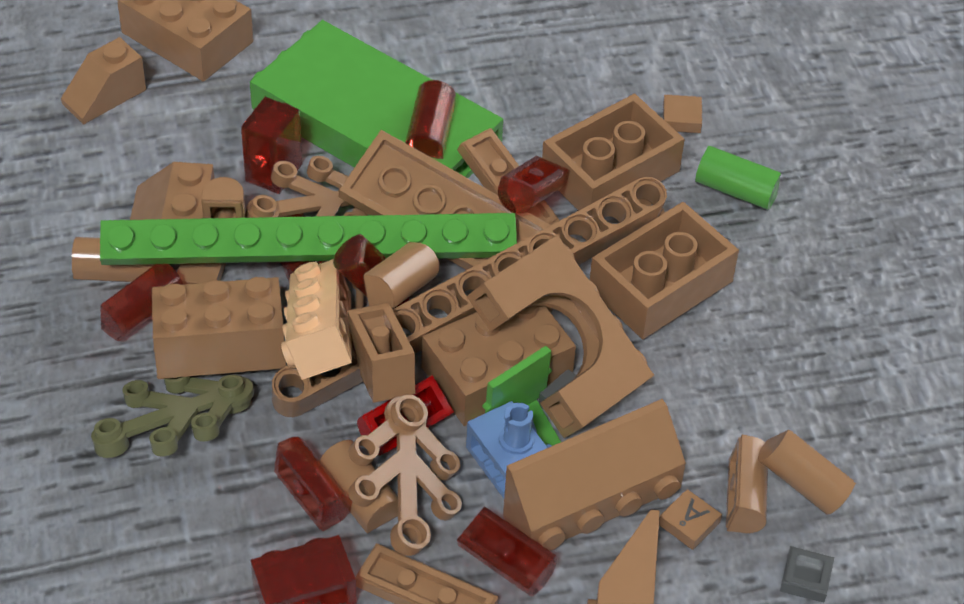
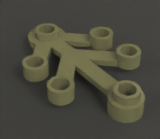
(224, 396)

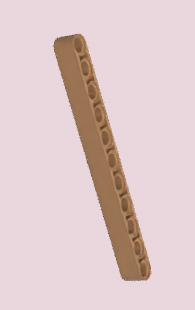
(450, 295)

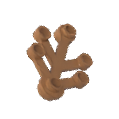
(316, 196)
(408, 469)

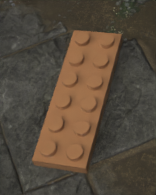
(407, 182)

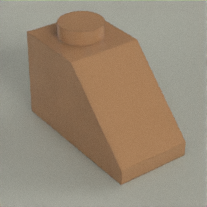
(105, 81)
(382, 352)

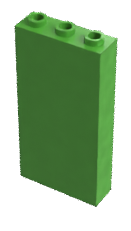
(356, 91)

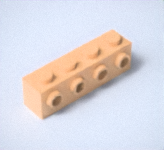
(317, 320)

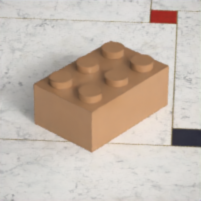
(189, 33)
(614, 150)
(663, 269)
(217, 327)
(470, 355)

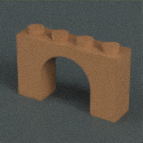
(610, 360)

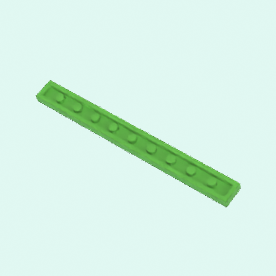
(299, 237)

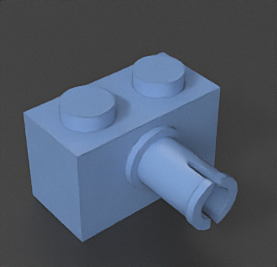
(502, 439)

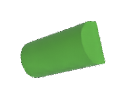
(738, 177)

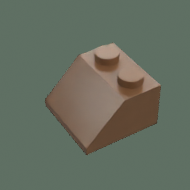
(173, 192)

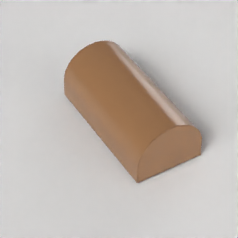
(223, 199)
(87, 263)
(401, 274)
(806, 471)
(345, 472)
(746, 487)

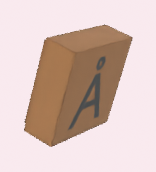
(690, 519)

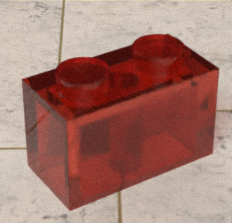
(268, 137)
(305, 574)

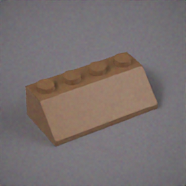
(595, 476)

